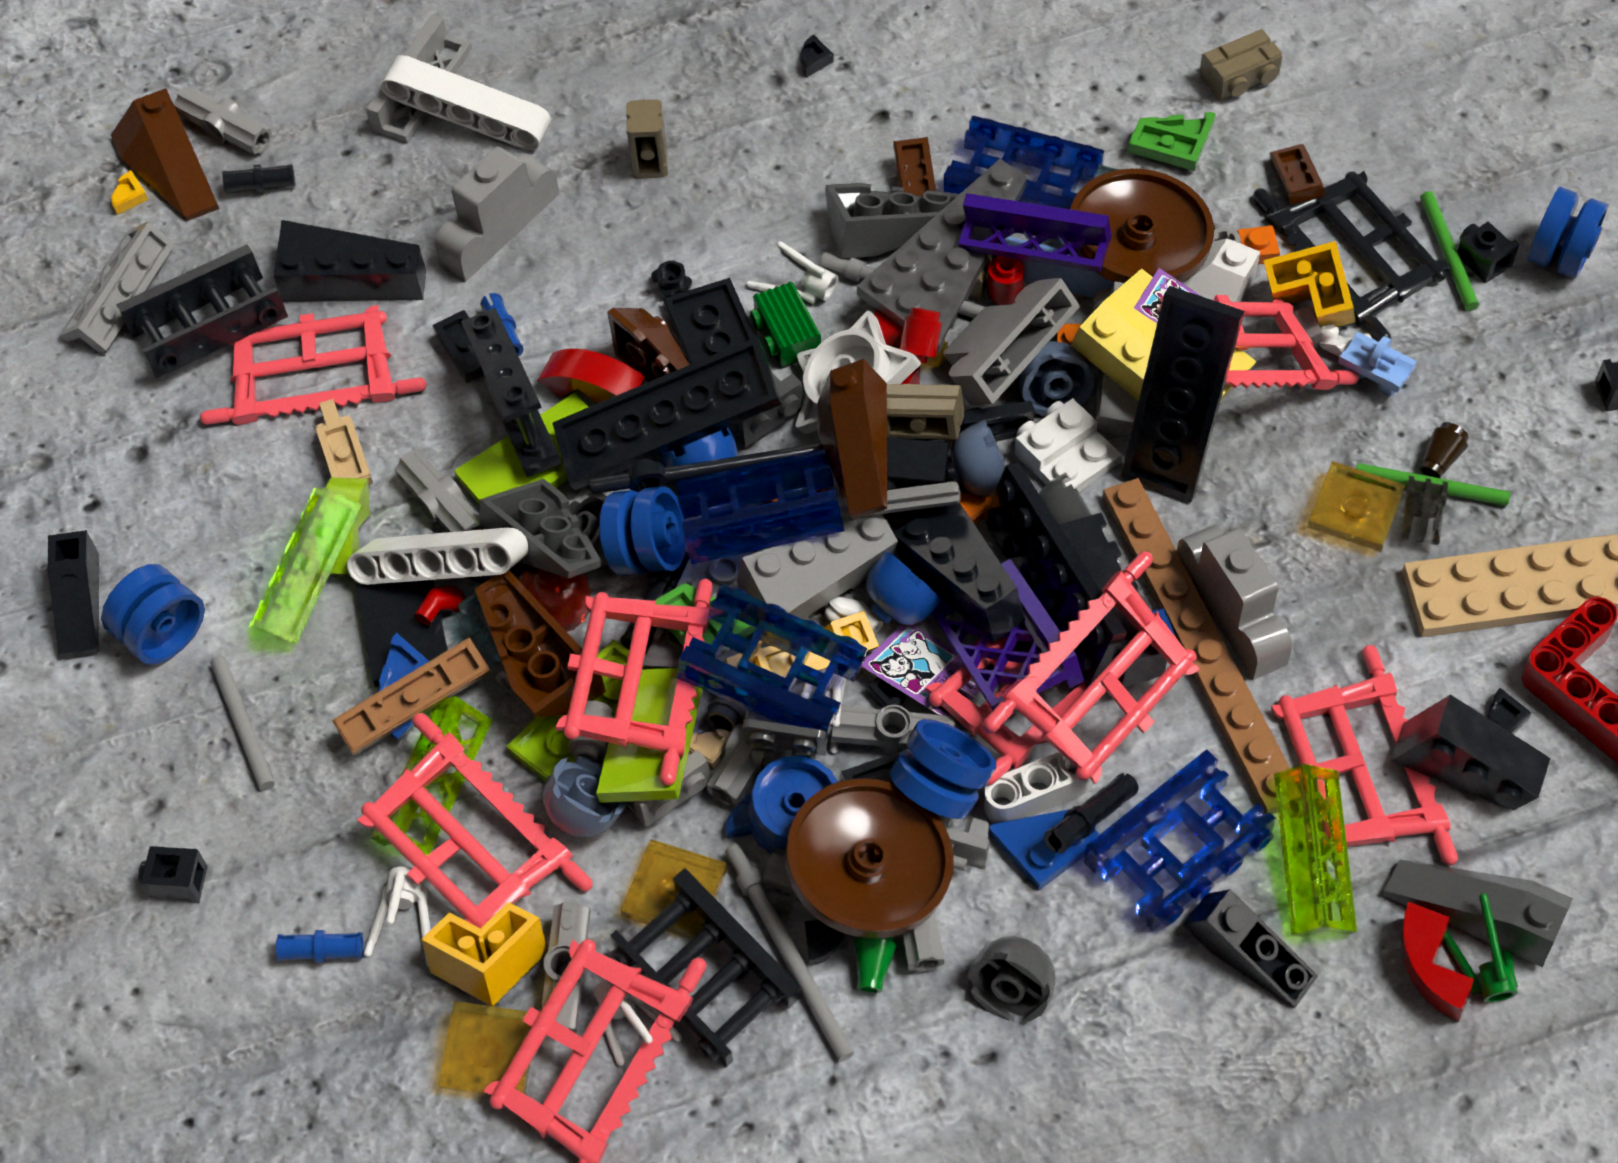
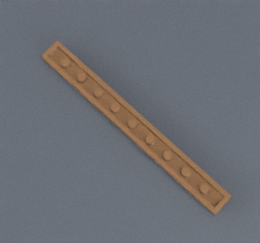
(1195, 630)

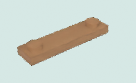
(411, 695)

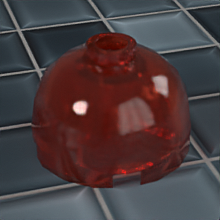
(559, 595)

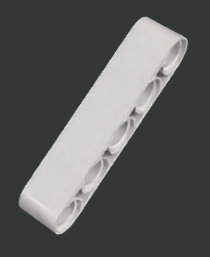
(465, 102)
(438, 556)

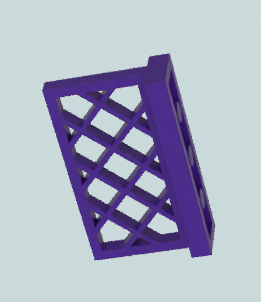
(1037, 629)

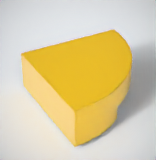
(127, 193)

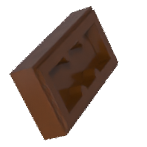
(914, 165)
(1296, 174)

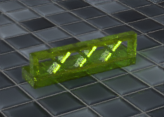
(305, 565)
(446, 717)
(1308, 848)

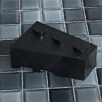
(1471, 754)

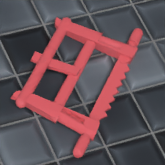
(1294, 337)
(380, 386)
(1335, 700)
(622, 729)
(1057, 729)
(1011, 747)
(412, 785)
(544, 1117)

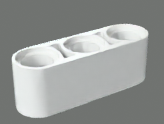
(1029, 801)

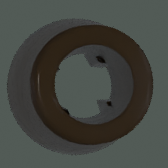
(1444, 449)

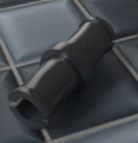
(258, 178)

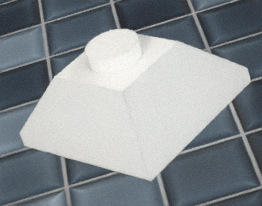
(1226, 271)

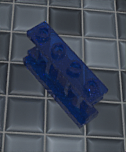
(1028, 149)
(733, 531)
(758, 687)
(1158, 816)

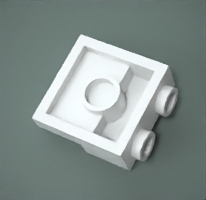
(1066, 443)

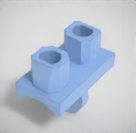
(1378, 362)

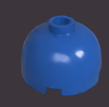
(708, 448)
(899, 592)

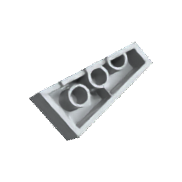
(818, 569)

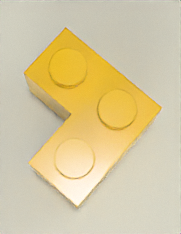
(1313, 275)
(486, 958)

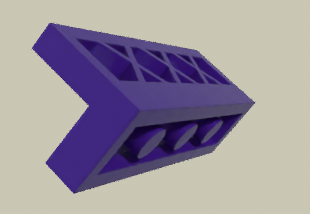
(1037, 221)

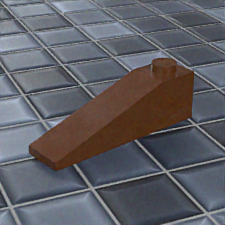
(158, 149)
(644, 343)
(855, 435)
(531, 647)

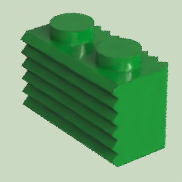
(784, 322)

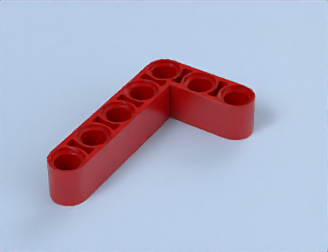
(1568, 676)

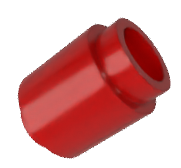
(1005, 280)
(921, 333)

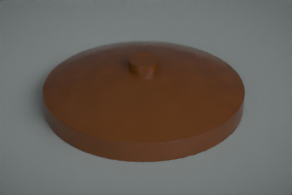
(1151, 221)
(868, 859)

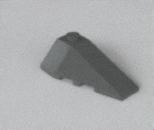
(877, 221)
(547, 524)
(1523, 911)

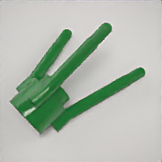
(1496, 977)

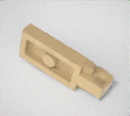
(341, 445)

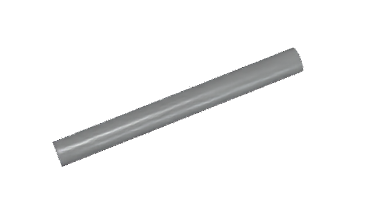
(242, 723)

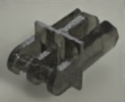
(1424, 501)

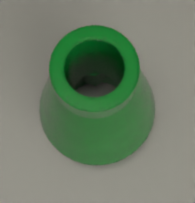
(873, 961)

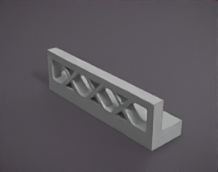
(427, 48)
(123, 277)

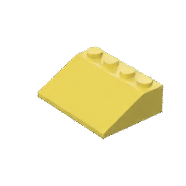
(1121, 338)

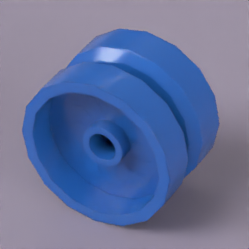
(1564, 231)
(642, 531)
(152, 614)
(942, 769)
(779, 796)

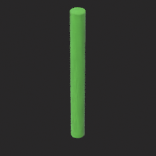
(1449, 251)
(1455, 488)

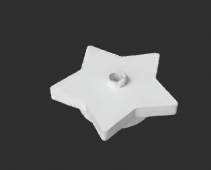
(860, 342)

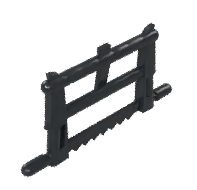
(1397, 287)

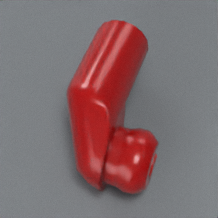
(439, 599)

